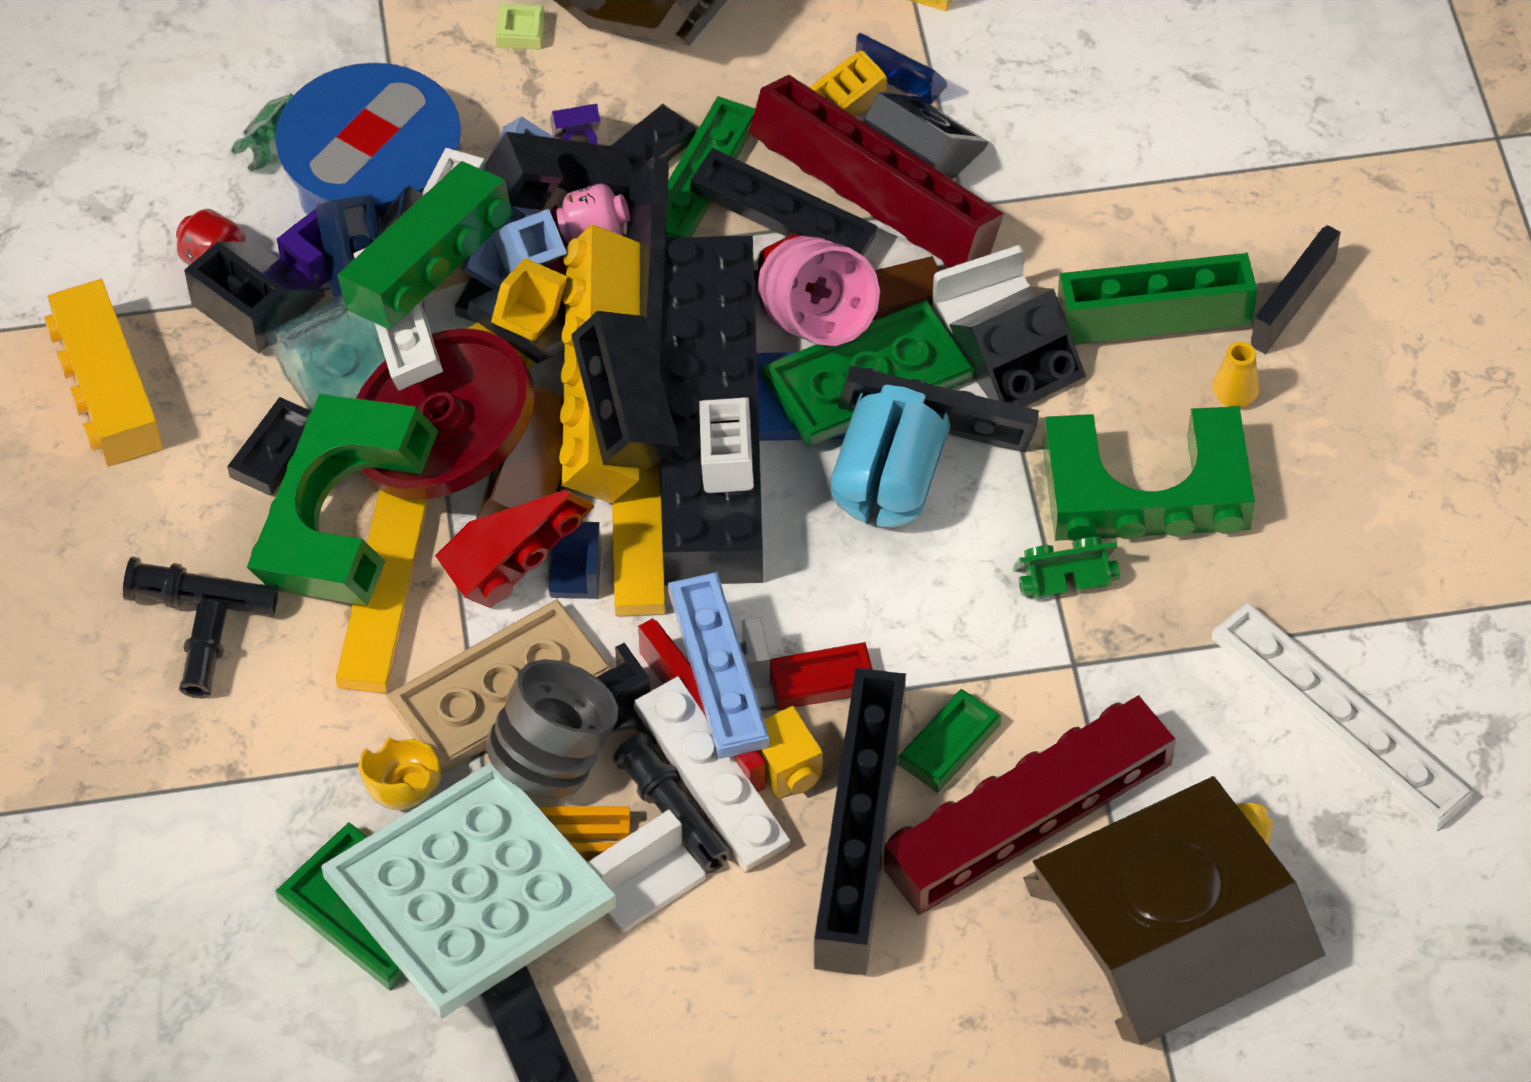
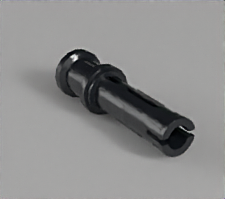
(177, 586)
(660, 785)

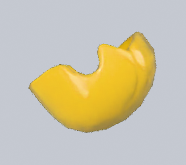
(400, 773)

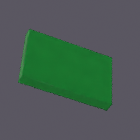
(322, 909)

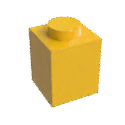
(793, 755)

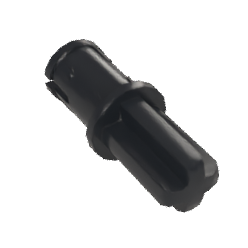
(203, 649)

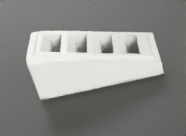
(726, 446)

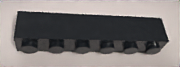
(860, 822)

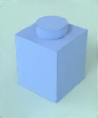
(530, 239)

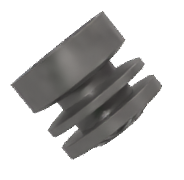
(551, 728)

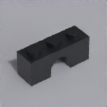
(540, 164)

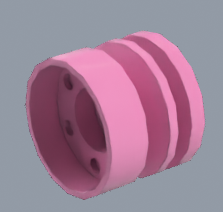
(842, 297)

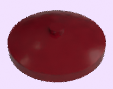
(475, 404)

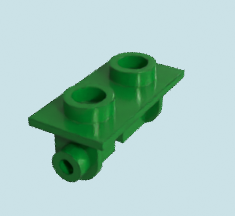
(1047, 568)

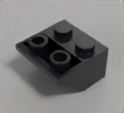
(248, 290)
(1020, 346)

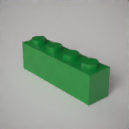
(425, 245)
(1158, 298)

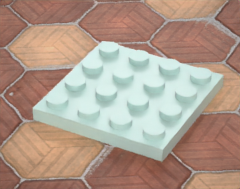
(468, 888)

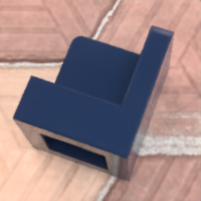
(576, 564)

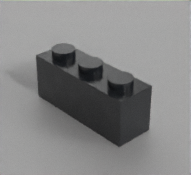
(624, 390)

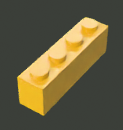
(104, 373)

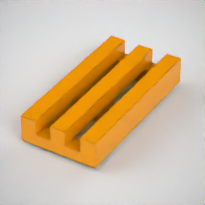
(588, 822)

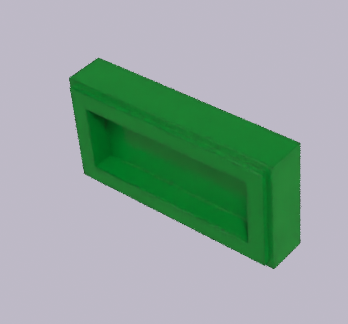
(949, 740)

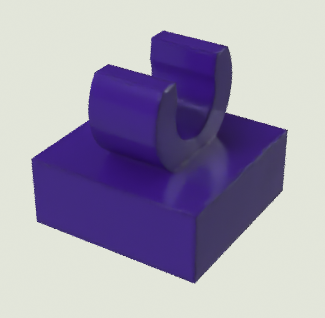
(576, 121)

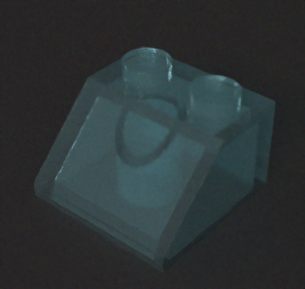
(327, 351)

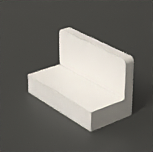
(977, 284)
(647, 871)

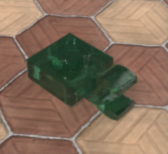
(261, 132)

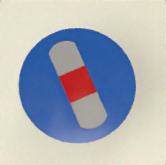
(365, 133)

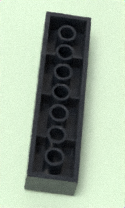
(708, 356)

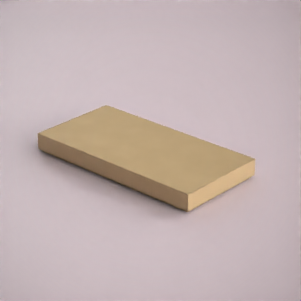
(461, 697)

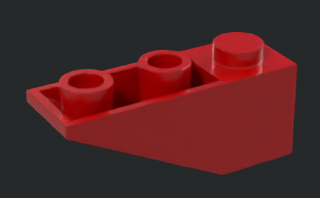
(504, 546)

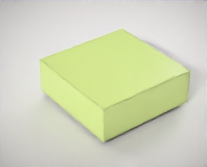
(520, 26)

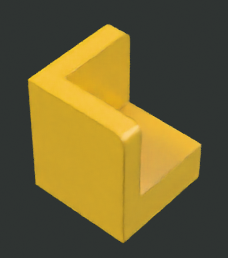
(529, 299)

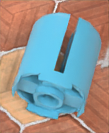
(889, 456)

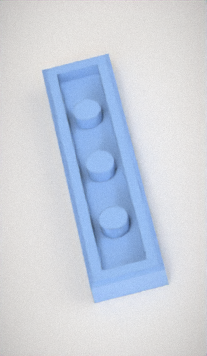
(718, 665)

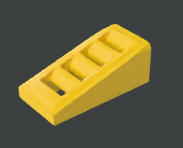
(859, 76)

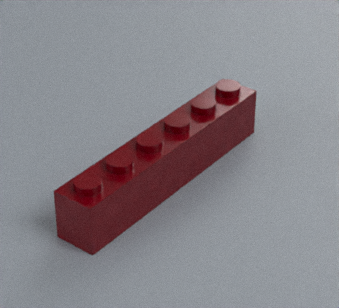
(874, 172)
(1027, 804)

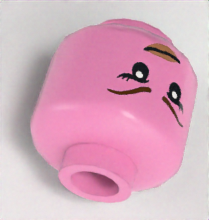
(592, 206)

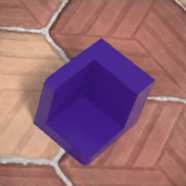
(303, 249)

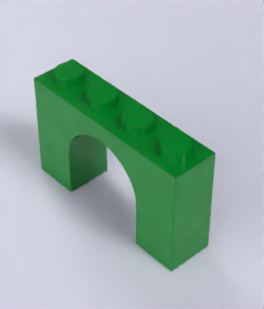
(336, 441)
(1093, 504)

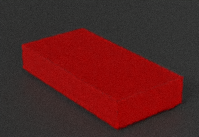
(816, 675)

